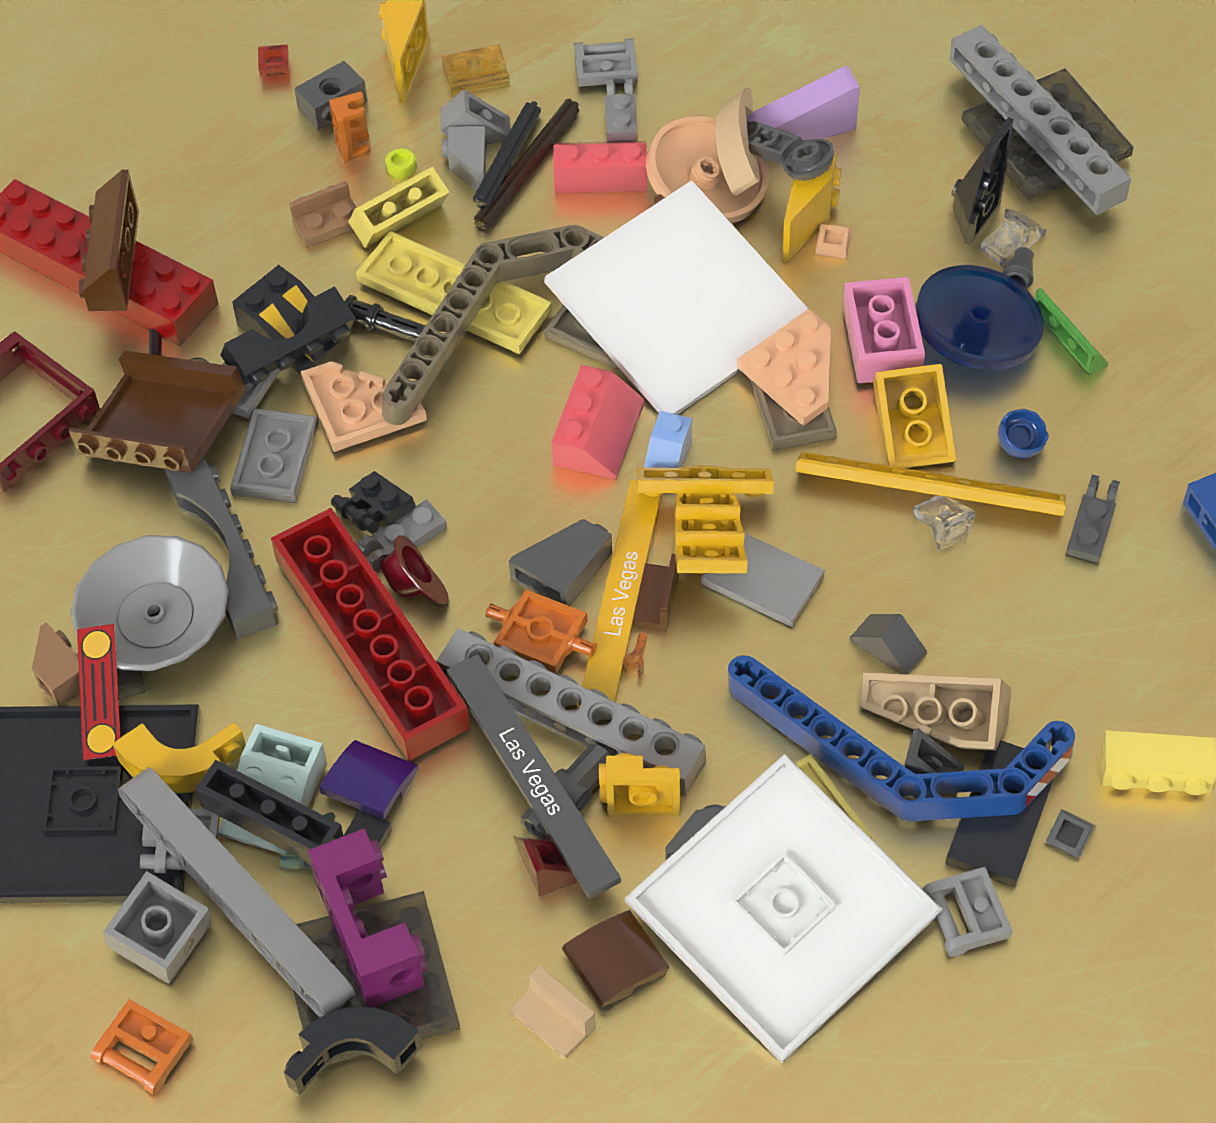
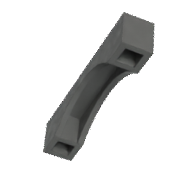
(247, 604)

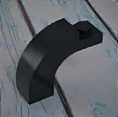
(351, 1032)

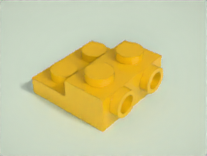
(638, 790)

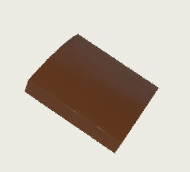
(615, 958)

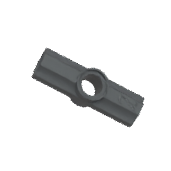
(577, 781)

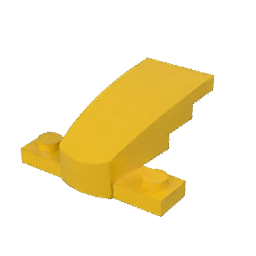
(707, 512)

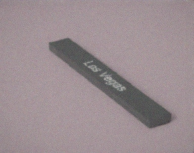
(534, 777)

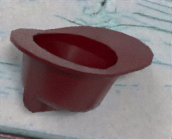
(410, 574)

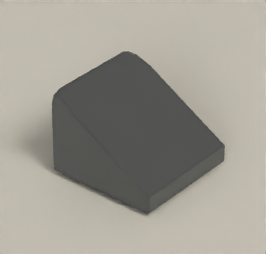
(1070, 833)

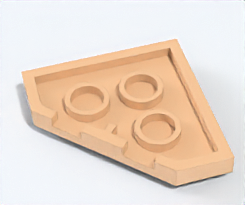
(793, 366)
(351, 404)

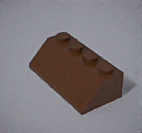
(110, 246)

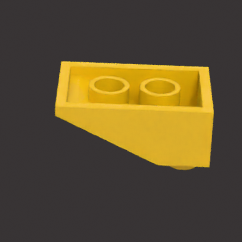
(405, 38)
(808, 208)
(914, 416)

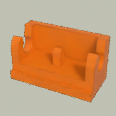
(349, 125)

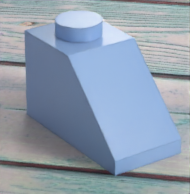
(669, 441)

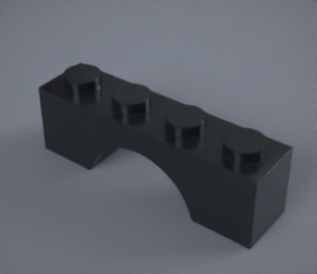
(255, 355)

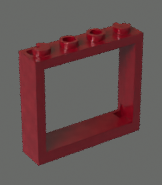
(57, 429)

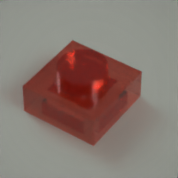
(273, 60)

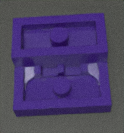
(368, 779)

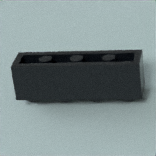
(265, 811)

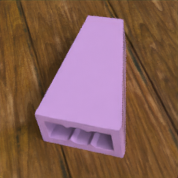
(817, 109)

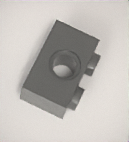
(315, 93)

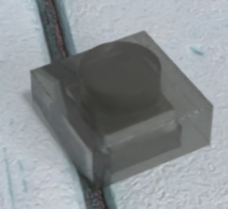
(130, 683)

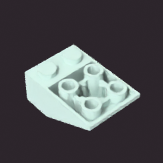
(282, 763)

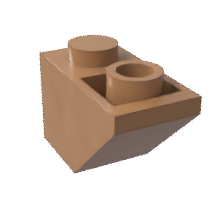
(56, 666)

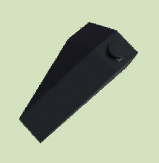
(982, 187)

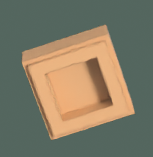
(833, 241)

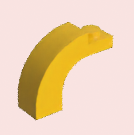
(178, 767)

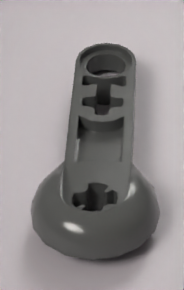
(799, 157)

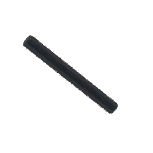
(506, 155)

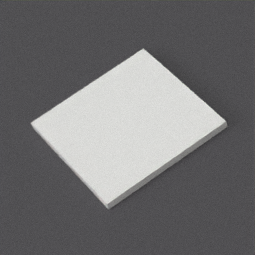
(675, 298)
(783, 907)

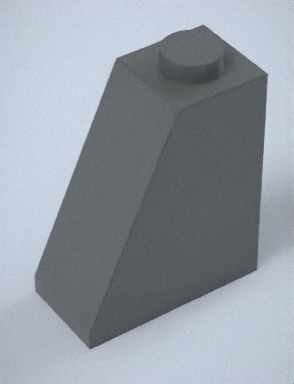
(563, 562)

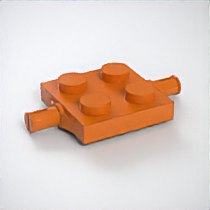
(541, 630)

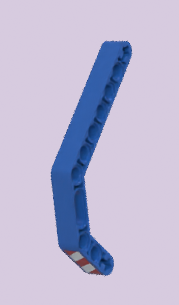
(753, 682)

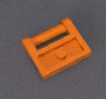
(147, 1035)

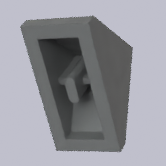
(890, 641)
(929, 757)

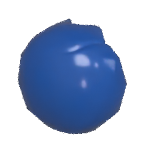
(1022, 433)

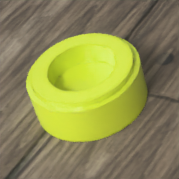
(401, 163)

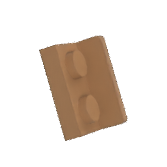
(323, 214)

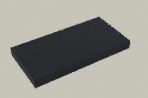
(998, 841)

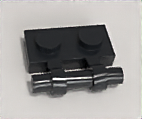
(379, 497)

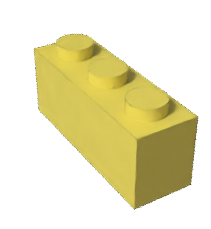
(398, 207)
(1158, 762)

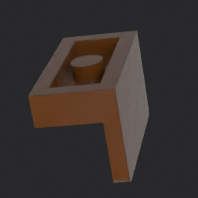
(656, 596)

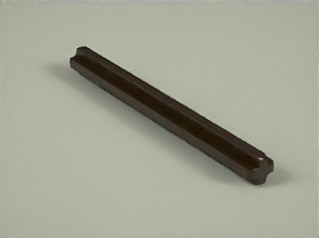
(527, 163)

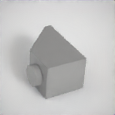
(472, 111)
(466, 153)

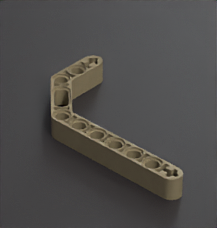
(501, 267)

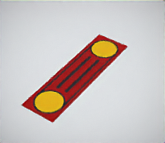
(98, 691)

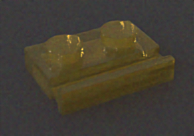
(475, 69)

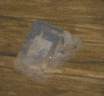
(1016, 232)
(948, 519)

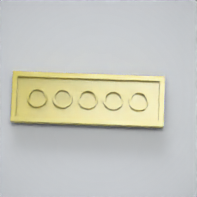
(424, 278)

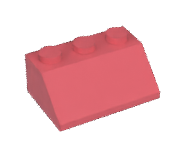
(600, 166)
(596, 423)

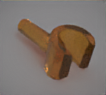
(636, 655)

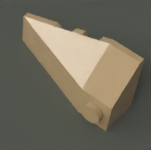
(948, 708)

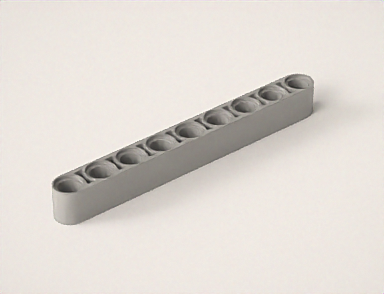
(236, 893)

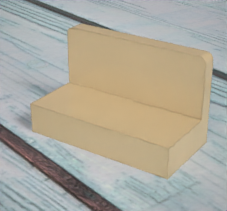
(554, 1013)

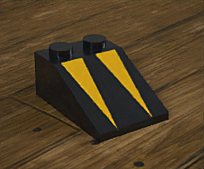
(275, 311)

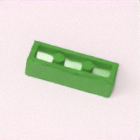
(1069, 334)

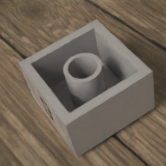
(157, 927)

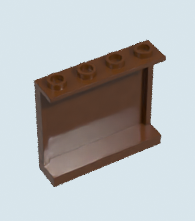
(162, 412)

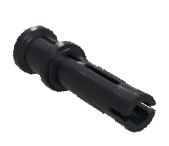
(375, 318)

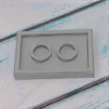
(274, 455)
(773, 582)

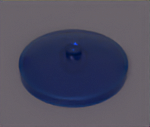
(979, 318)

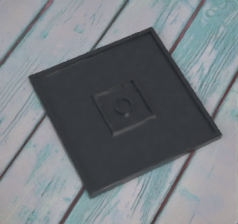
(63, 816)

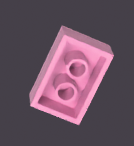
(882, 326)

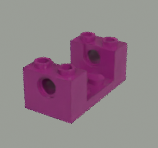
(385, 962)

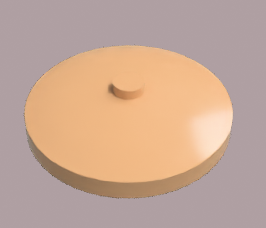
(688, 152)

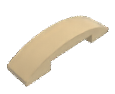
(732, 143)

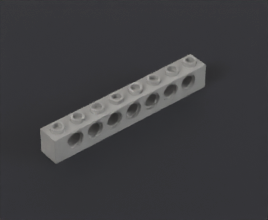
(1040, 120)
(580, 723)

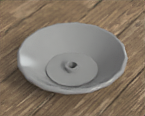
(151, 578)

